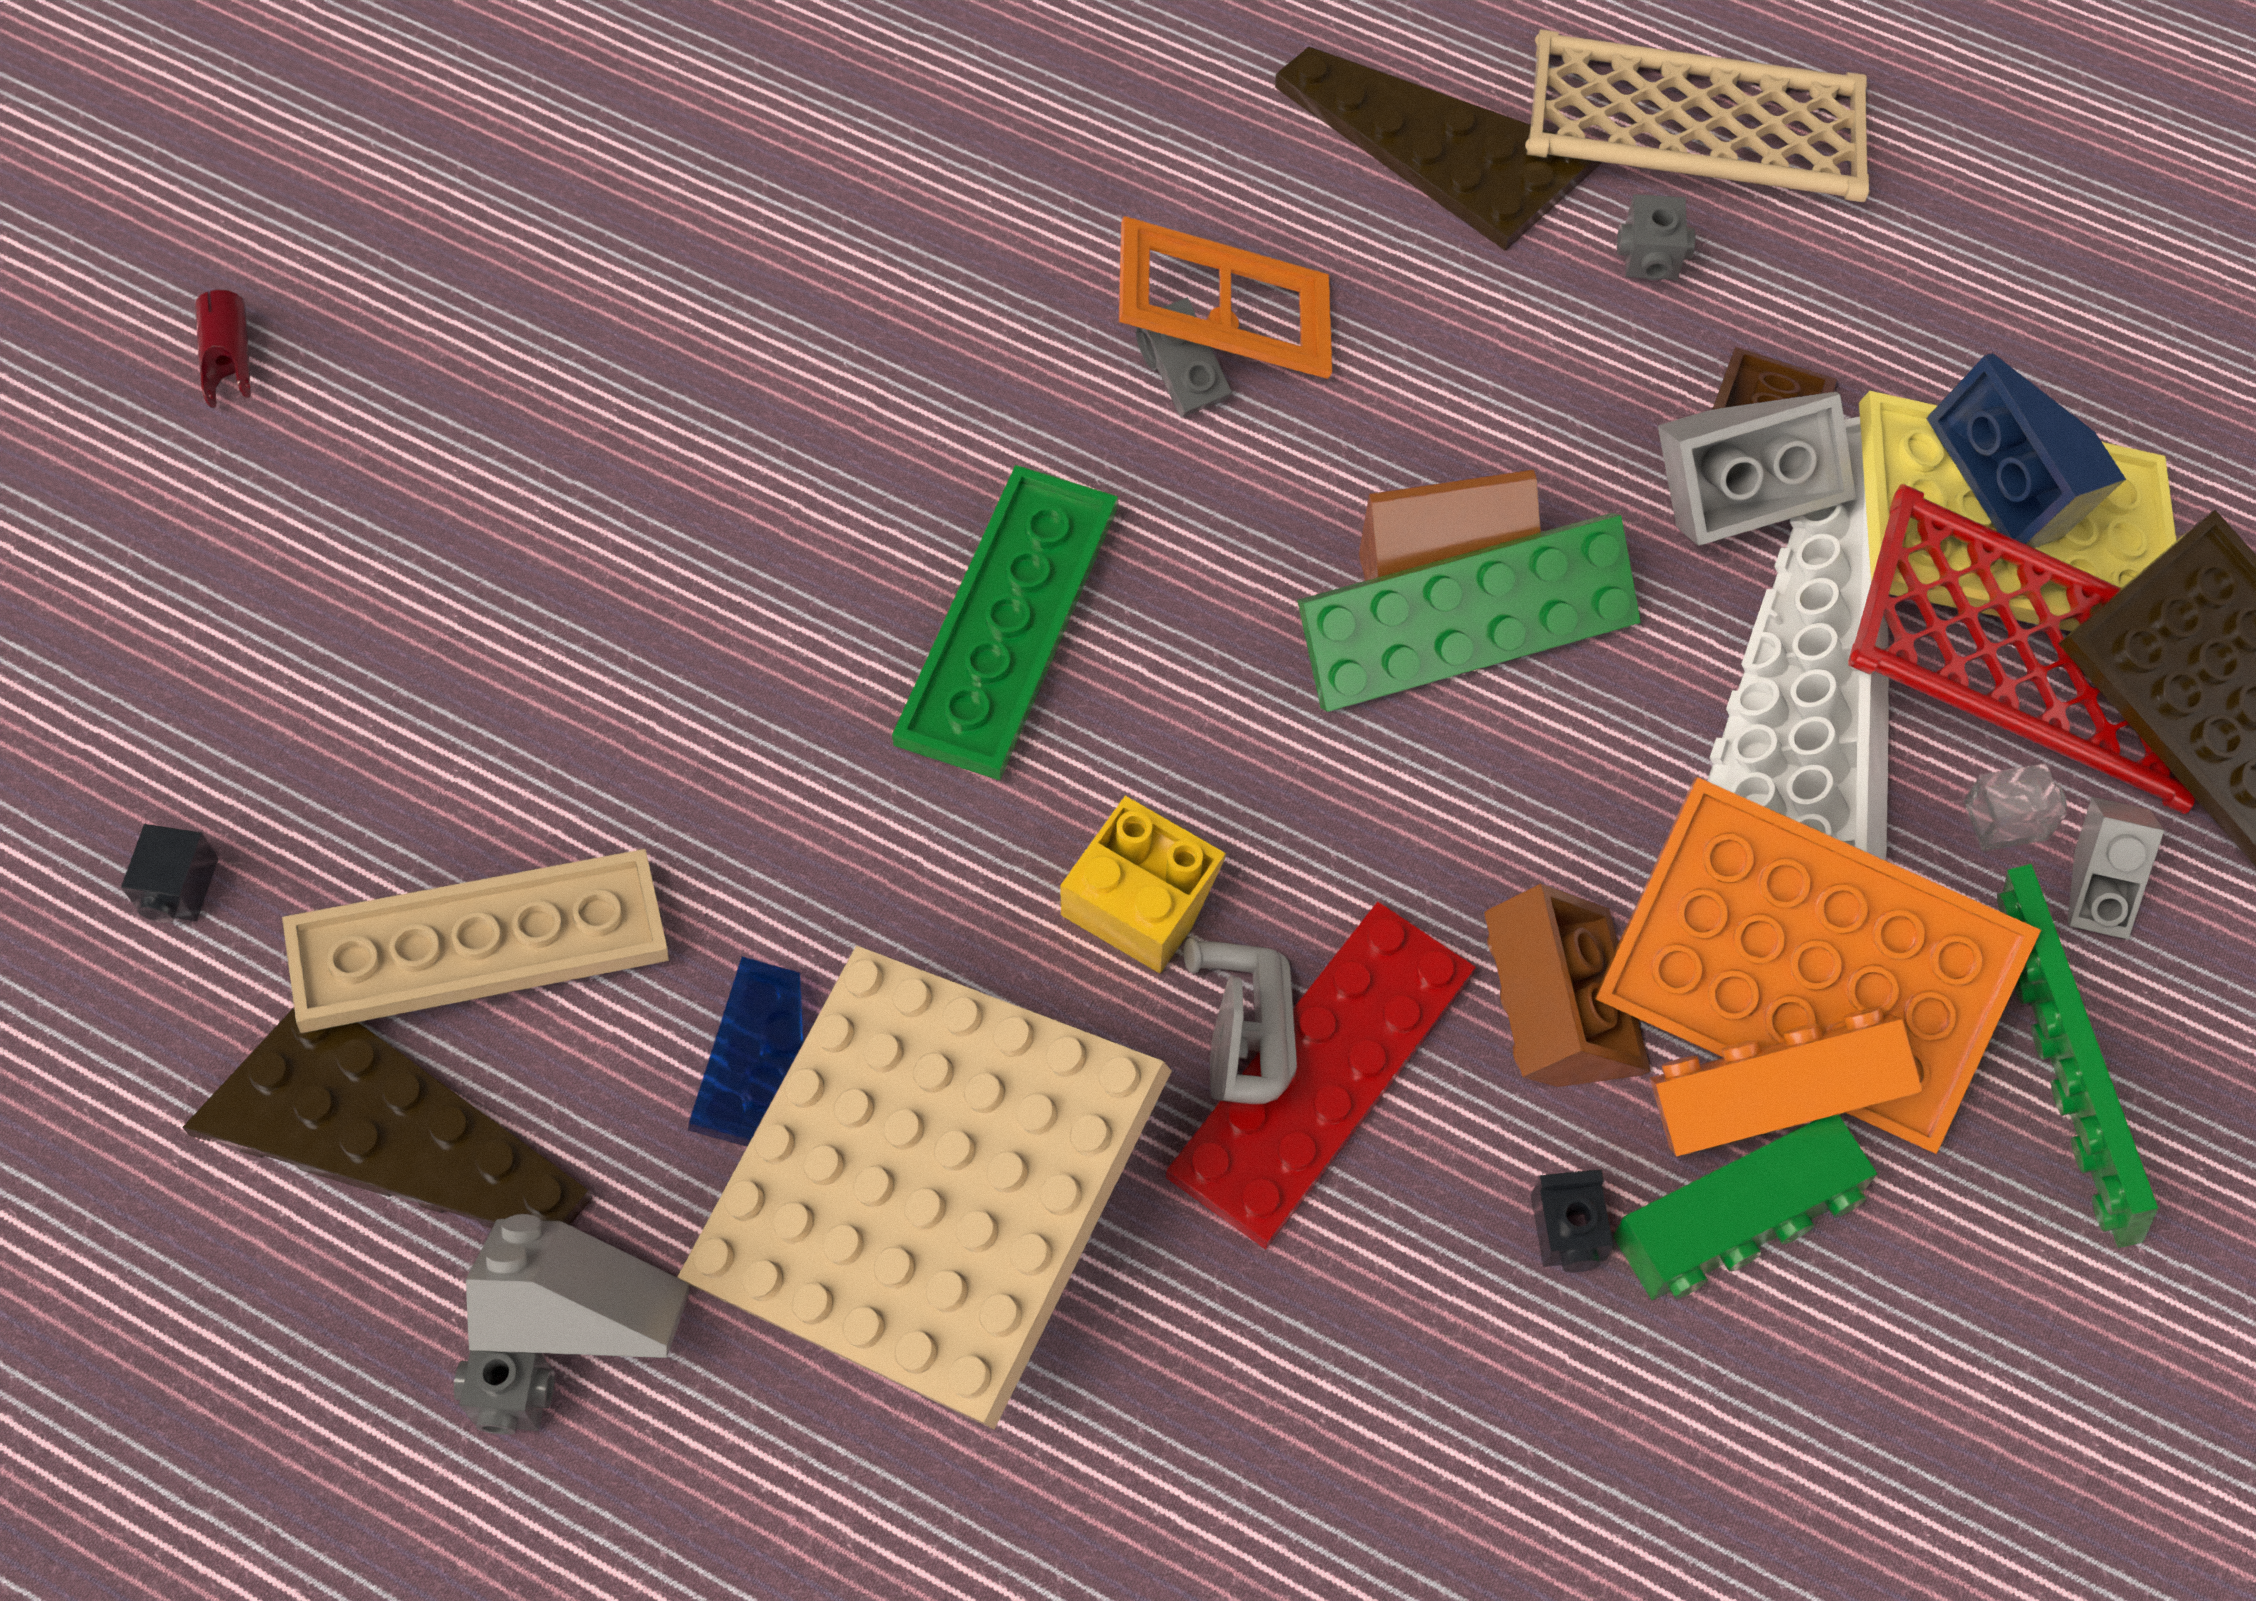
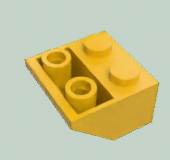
(1141, 884)

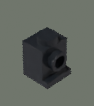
(1559, 1240)

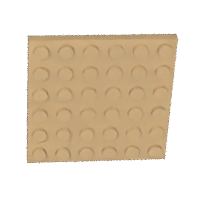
(926, 1181)

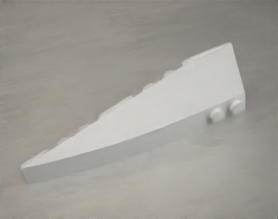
(1804, 723)

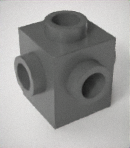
(1655, 237)
(505, 1406)

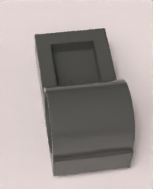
(1185, 366)

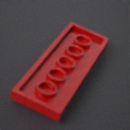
(1350, 1044)

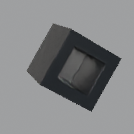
(169, 873)

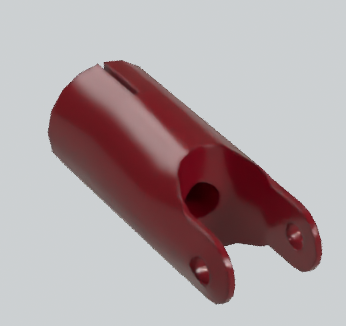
(222, 342)

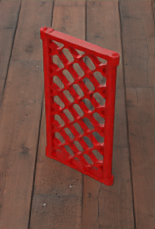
(2033, 571)

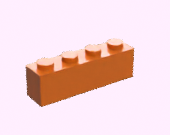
(1785, 1082)

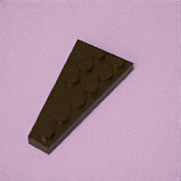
(1439, 144)
(379, 1122)

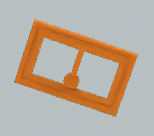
(1221, 325)

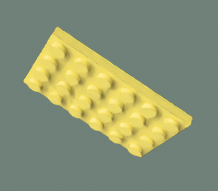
(2110, 542)

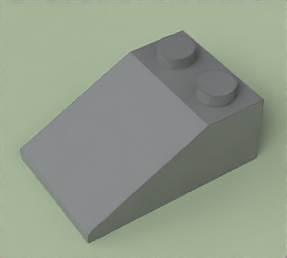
(1756, 464)
(568, 1294)

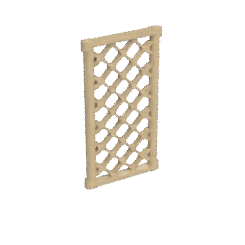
(1724, 74)

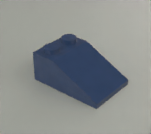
(2023, 453)

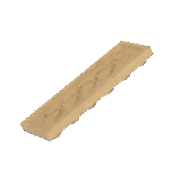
(472, 940)

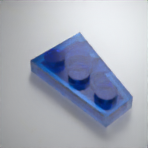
(750, 1052)

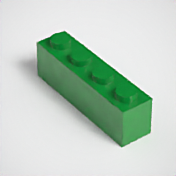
(1745, 1206)

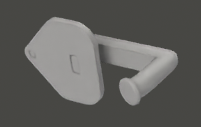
(1233, 1037)

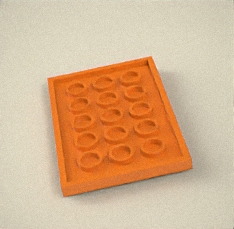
(1788, 928)

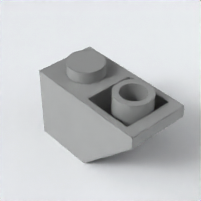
(2112, 866)

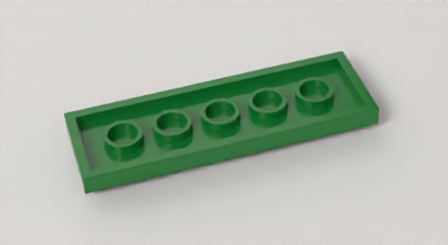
(1469, 611)
(1005, 623)
(2082, 1081)

